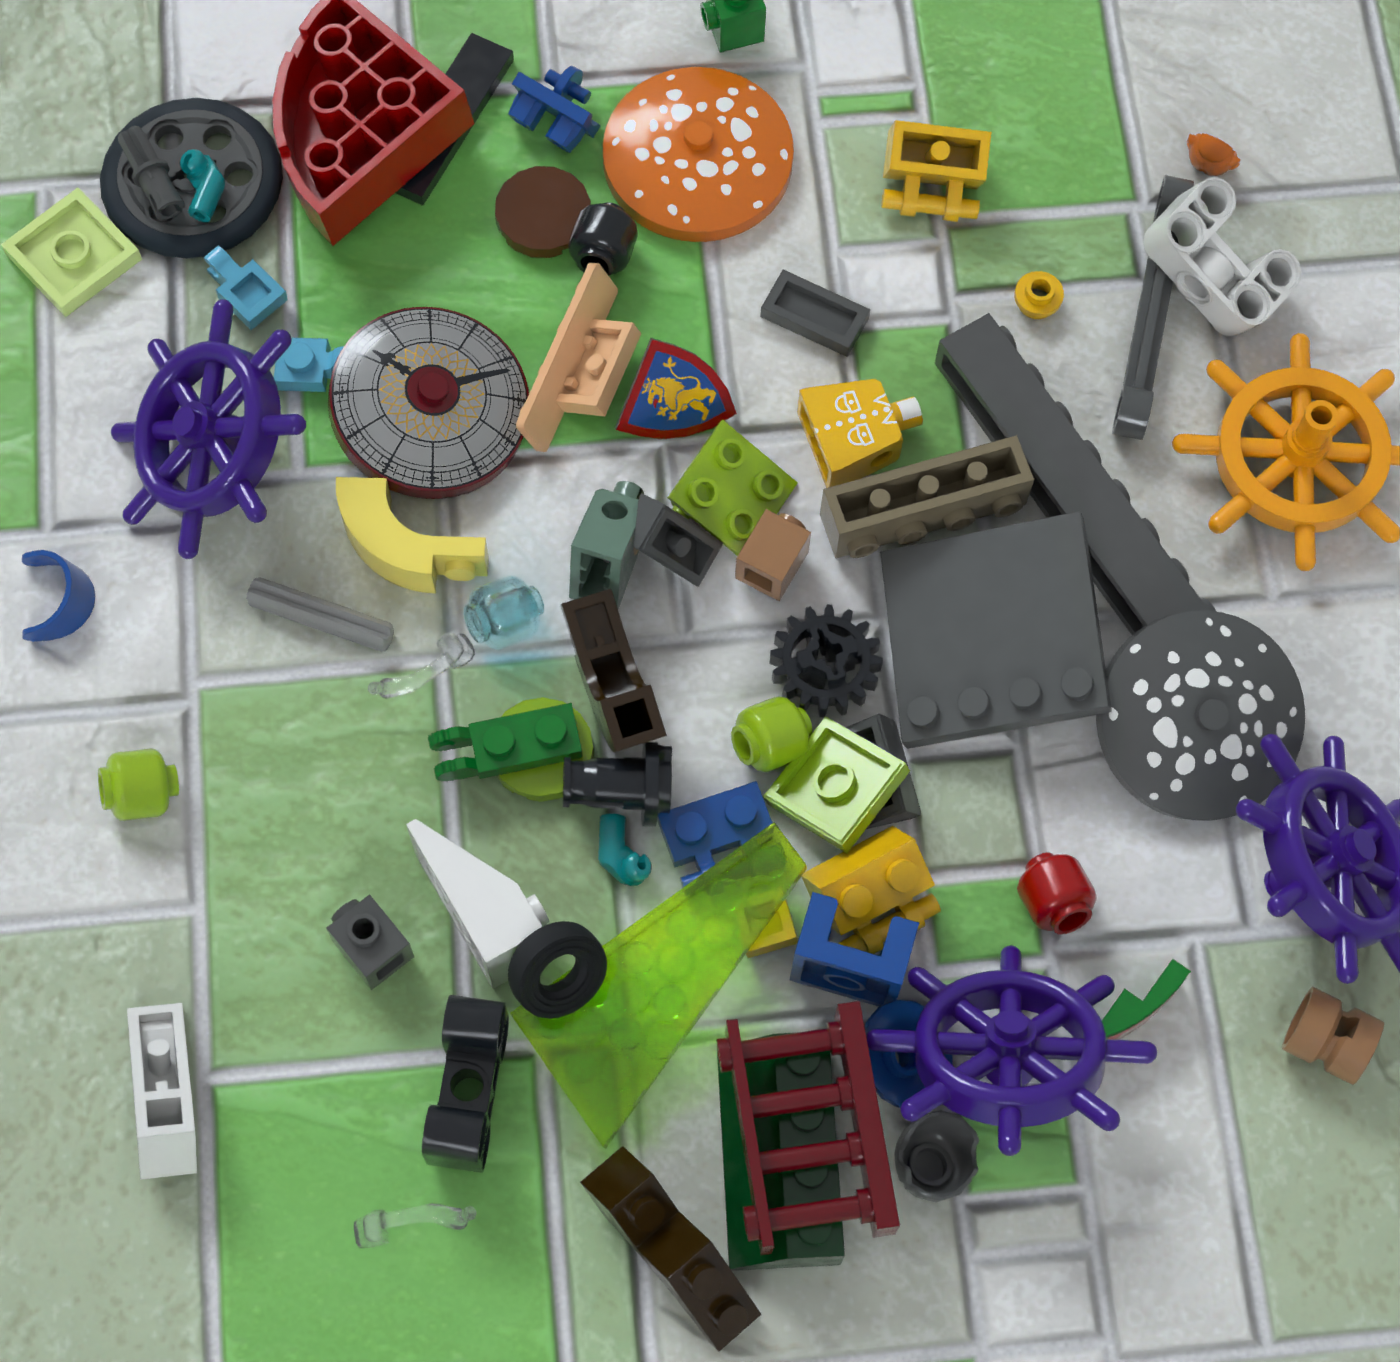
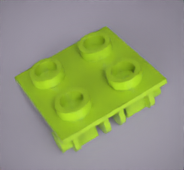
(730, 487)

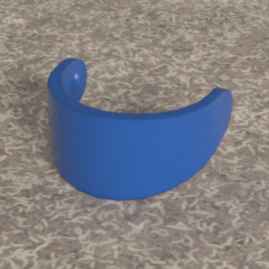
(76, 603)

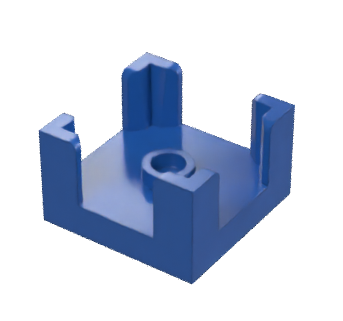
(848, 969)

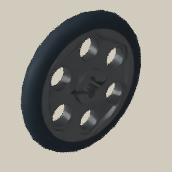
(245, 205)

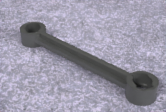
(1137, 393)

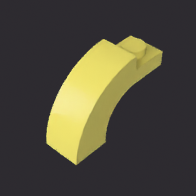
(398, 552)

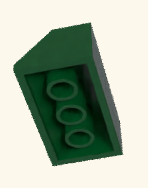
(792, 1247)

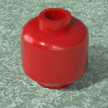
(1057, 893)

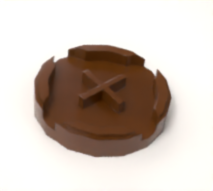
(540, 210)

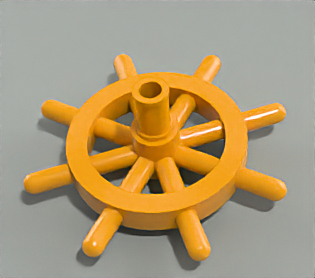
(1300, 450)

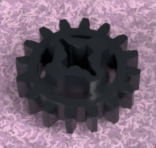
(839, 643)

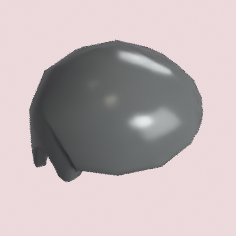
(937, 1156)

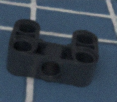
(474, 1044)

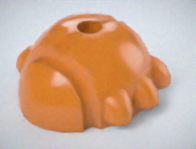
(1211, 154)

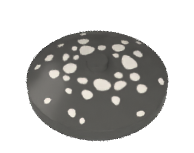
(1192, 712)

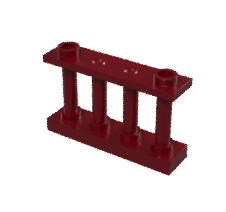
(861, 1148)

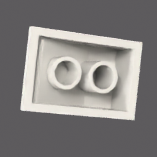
(480, 900)

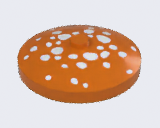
(698, 154)

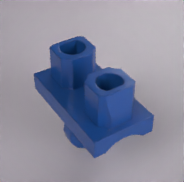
(570, 120)

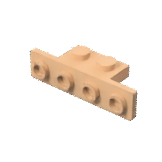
(581, 363)

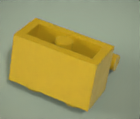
(938, 157)
(872, 880)

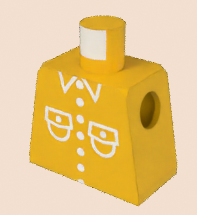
(854, 428)

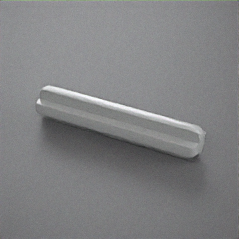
(320, 614)

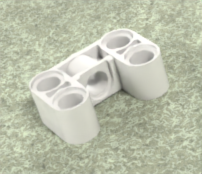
(1208, 268)

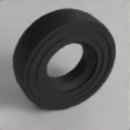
(541, 949)

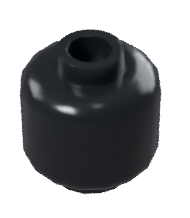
(603, 236)

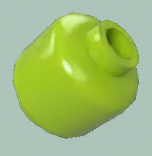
(771, 734)
(137, 784)

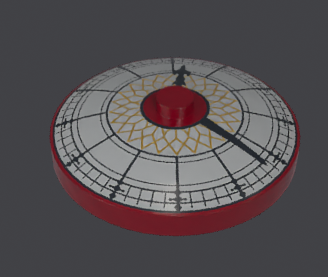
(427, 402)

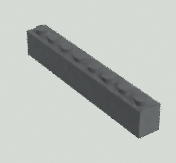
(1067, 472)

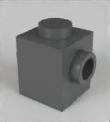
(369, 940)

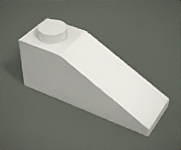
(162, 1091)

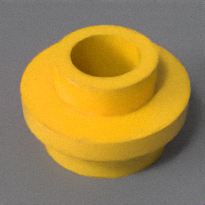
(1038, 306)

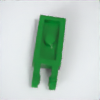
(509, 743)

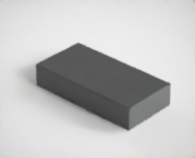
(815, 313)

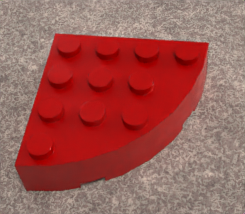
(358, 114)

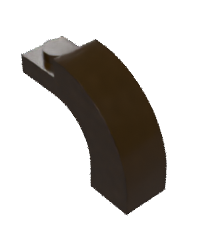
(610, 676)

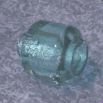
(503, 612)

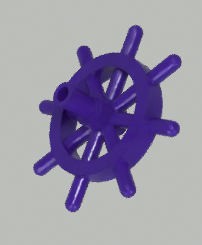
(207, 429)
(1330, 853)
(1010, 1049)

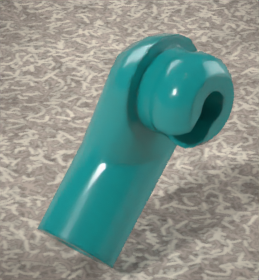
(207, 182)
(616, 856)

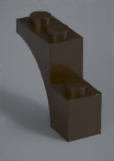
(671, 1247)

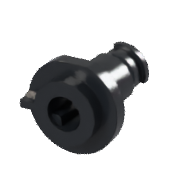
(622, 782)

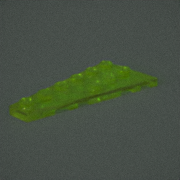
(662, 981)

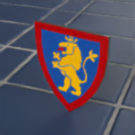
(674, 395)

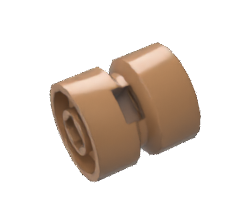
(1336, 1037)

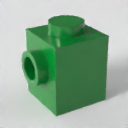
(734, 22)

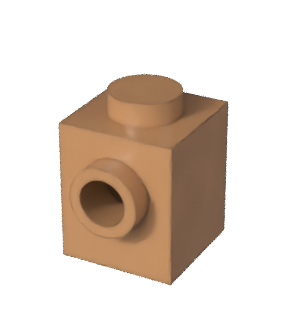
(773, 554)

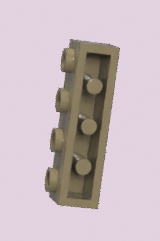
(926, 498)

